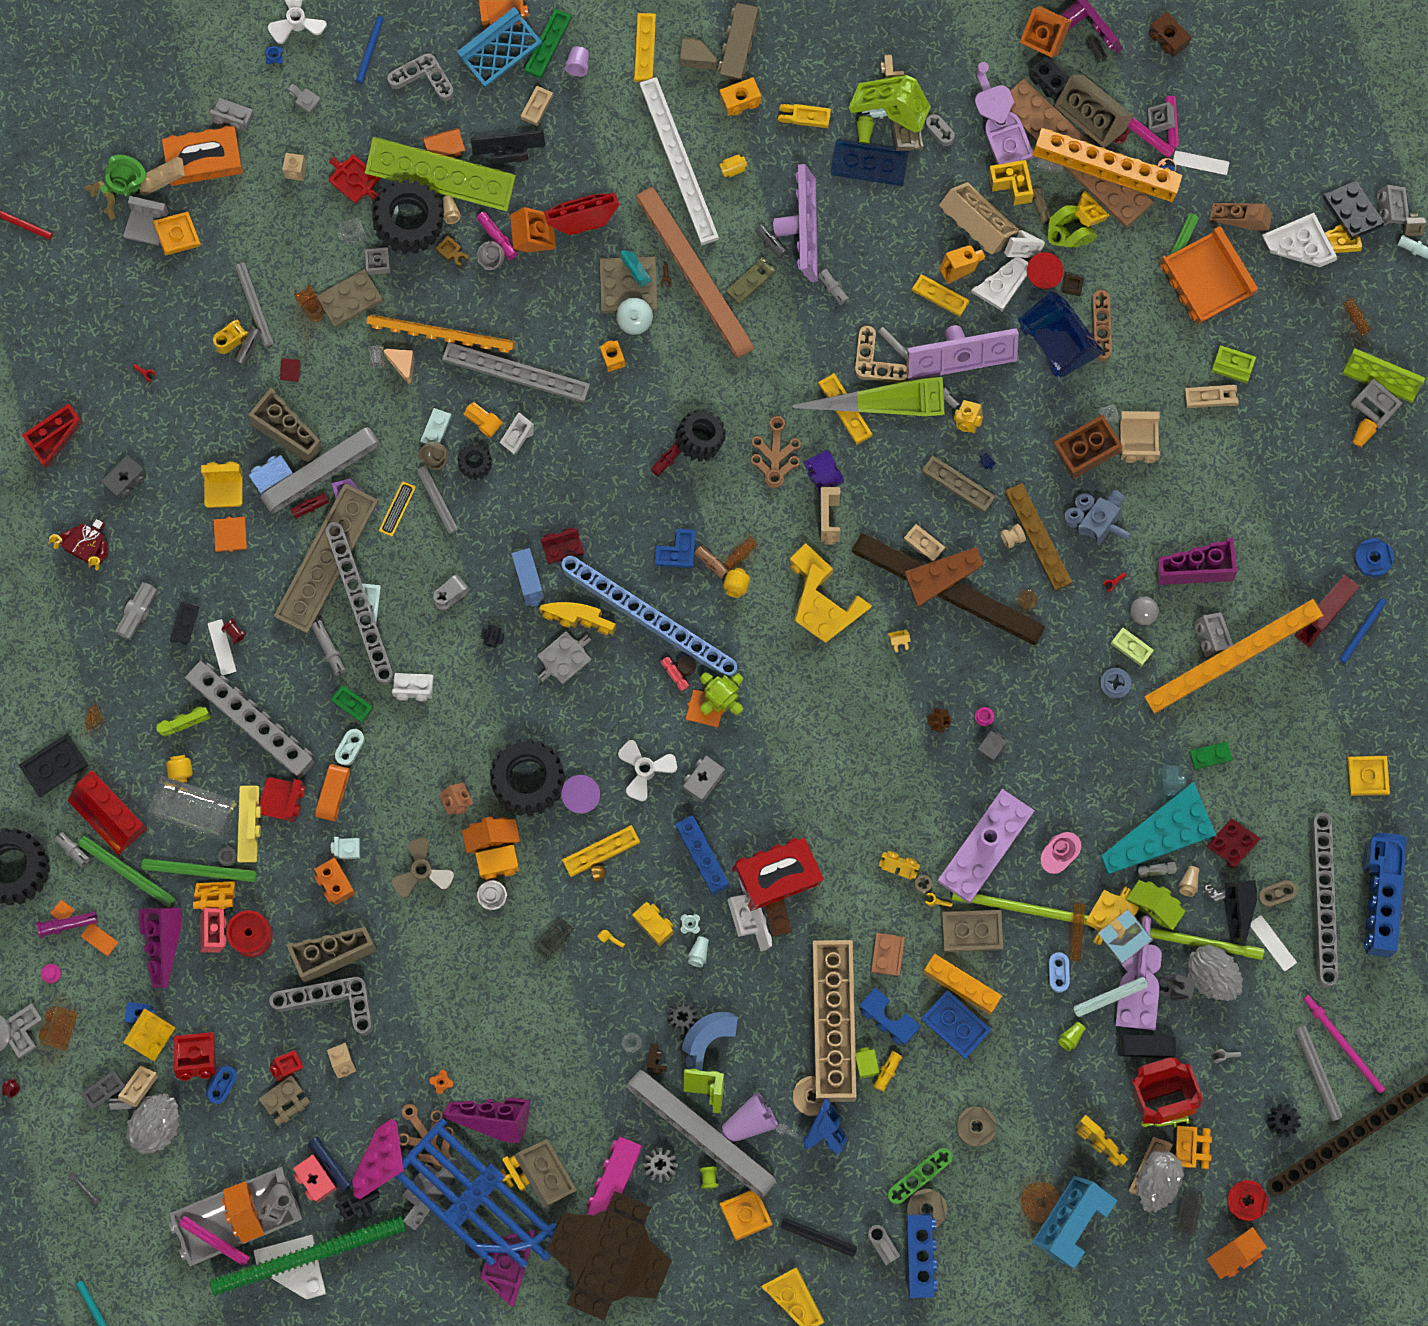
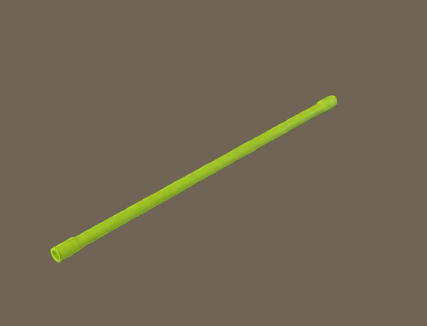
(1246, 951)

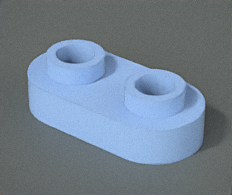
(1059, 973)

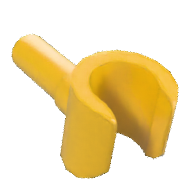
(937, 901)
(604, 935)

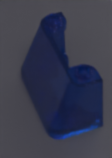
(1060, 334)

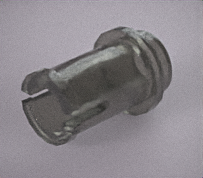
(1097, 50)

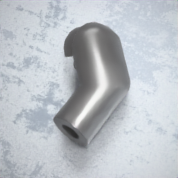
(1214, 895)

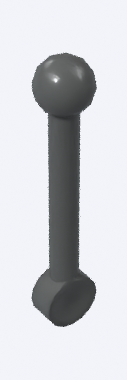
(73, 1177)

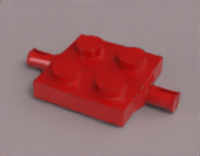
(352, 180)

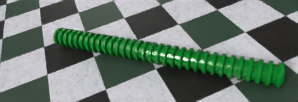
(307, 1255)

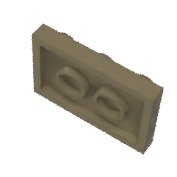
(349, 298)
(972, 931)
(545, 1173)

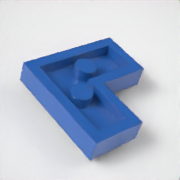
(679, 556)

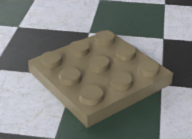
(619, 284)

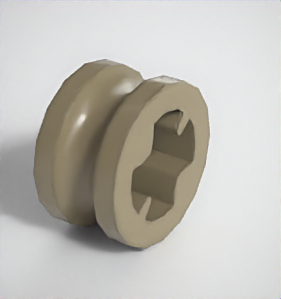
(928, 887)

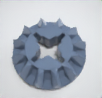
(1123, 679)

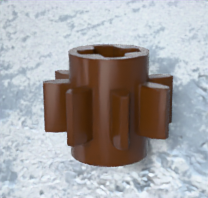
(939, 720)

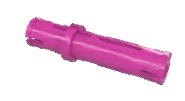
(496, 235)

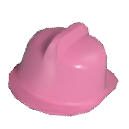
(1060, 852)

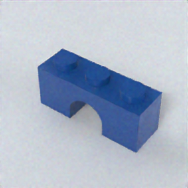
(901, 1030)

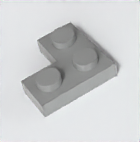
(19, 1025)

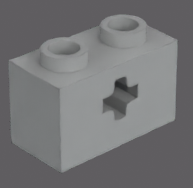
(702, 789)

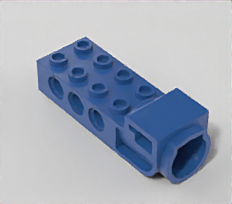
(1387, 878)

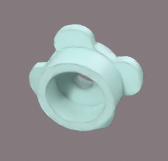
(694, 919)

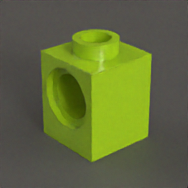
(866, 1063)

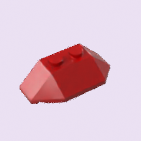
(582, 213)

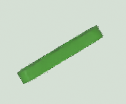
(918, 1174)

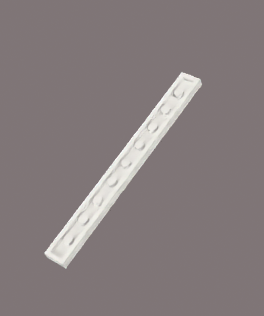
(679, 161)

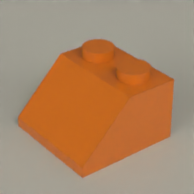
(531, 231)

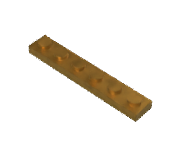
(1038, 537)

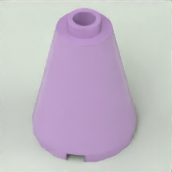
(749, 1120)

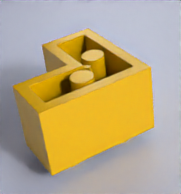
(1013, 177)

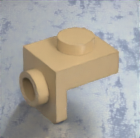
(887, 68)
(341, 1060)

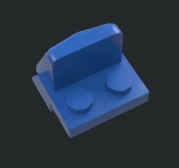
(827, 1126)

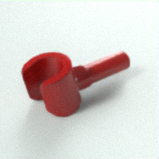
(144, 372)
(1114, 581)

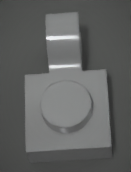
(305, 100)

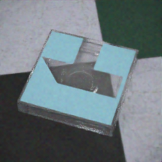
(1125, 936)

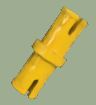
(887, 1071)

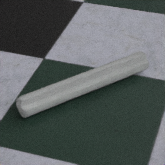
(437, 499)

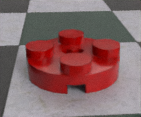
(1256, 1193)

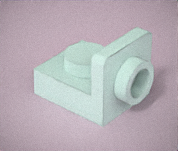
(346, 848)

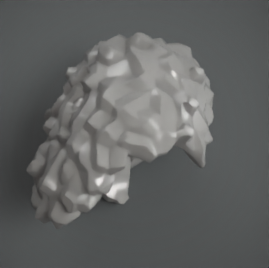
(1215, 973)
(153, 1124)
(1159, 1180)

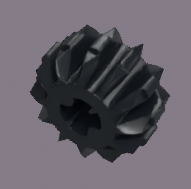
(1277, 1115)

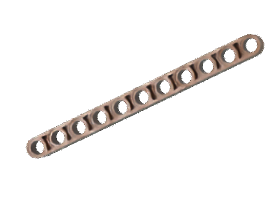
(694, 272)

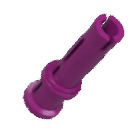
(57, 926)

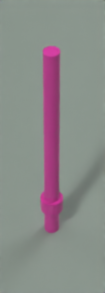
(1318, 1013)

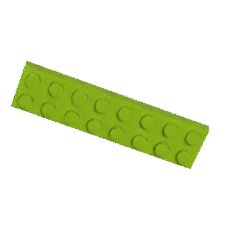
(441, 173)

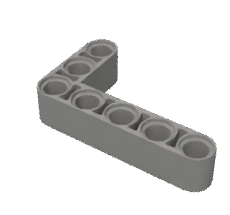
(328, 997)

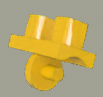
(521, 1180)

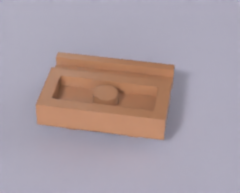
(887, 954)

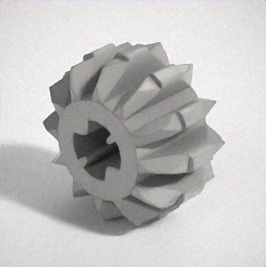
(665, 1170)

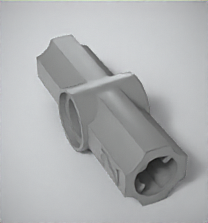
(136, 611)

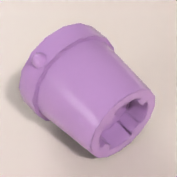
(577, 62)

